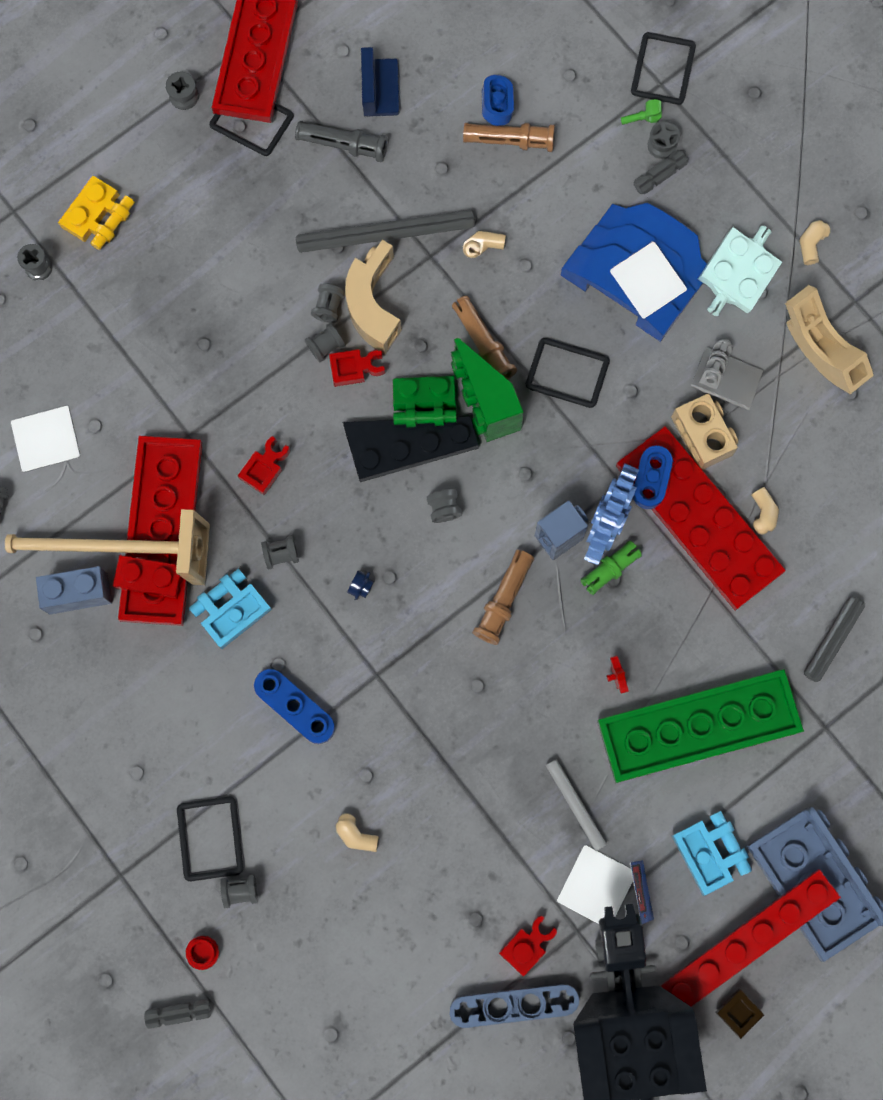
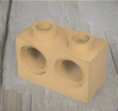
(696, 434)

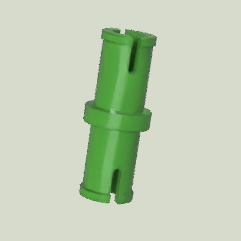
(611, 567)

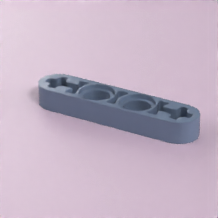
(514, 1010)

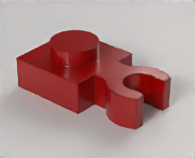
(350, 367)
(262, 469)
(524, 949)

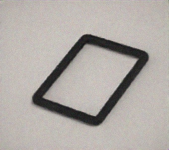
(635, 92)
(268, 151)
(542, 342)
(183, 843)

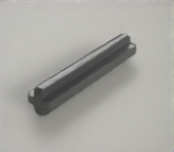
(834, 639)

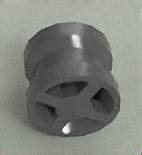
(187, 96)
(667, 133)
(444, 505)

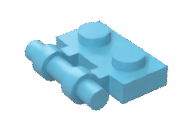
(235, 615)
(704, 858)

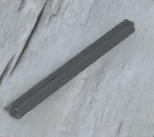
(385, 231)

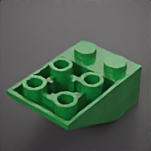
(489, 392)

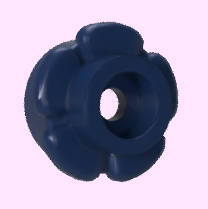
(360, 585)

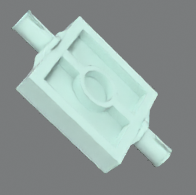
(739, 270)

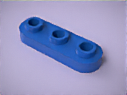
(308, 710)

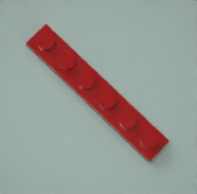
(752, 939)

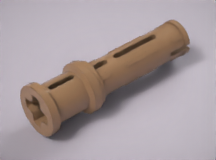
(523, 136)
(488, 349)
(499, 608)

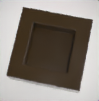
(739, 1013)

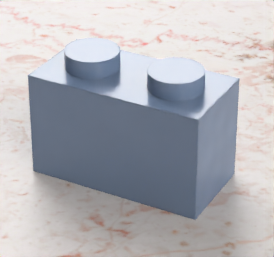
(561, 529)
(73, 590)

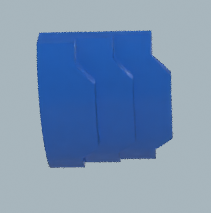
(621, 235)

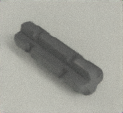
(660, 172)
(177, 1014)

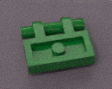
(424, 394)

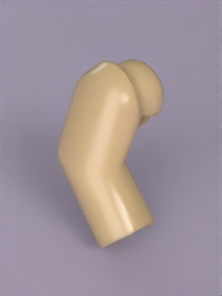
(809, 239)
(481, 242)
(768, 513)
(352, 837)

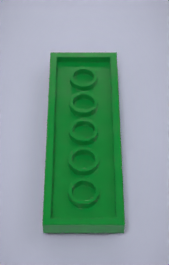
(700, 726)

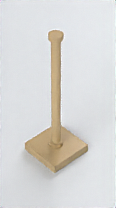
(191, 547)

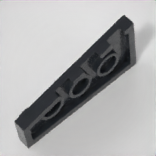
(388, 448)

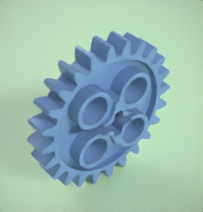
(611, 514)

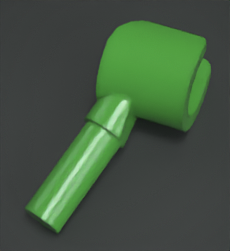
(652, 113)

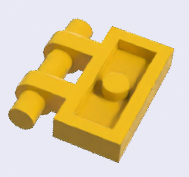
(89, 209)

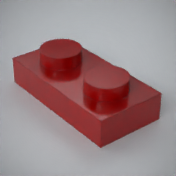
(147, 577)

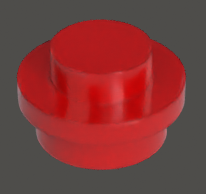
(202, 952)

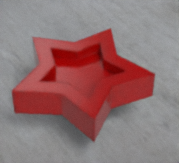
(618, 675)

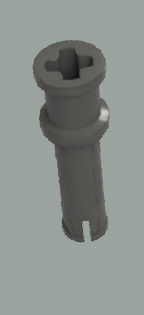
(355, 142)

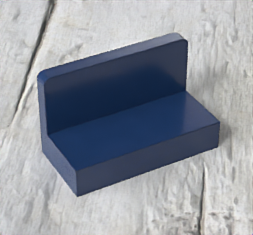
(379, 85)

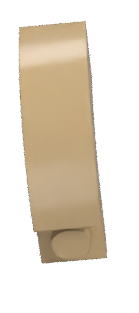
(369, 319)
(822, 345)

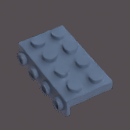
(797, 851)

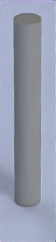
(576, 805)

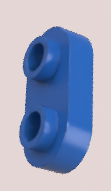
(497, 100)
(652, 478)

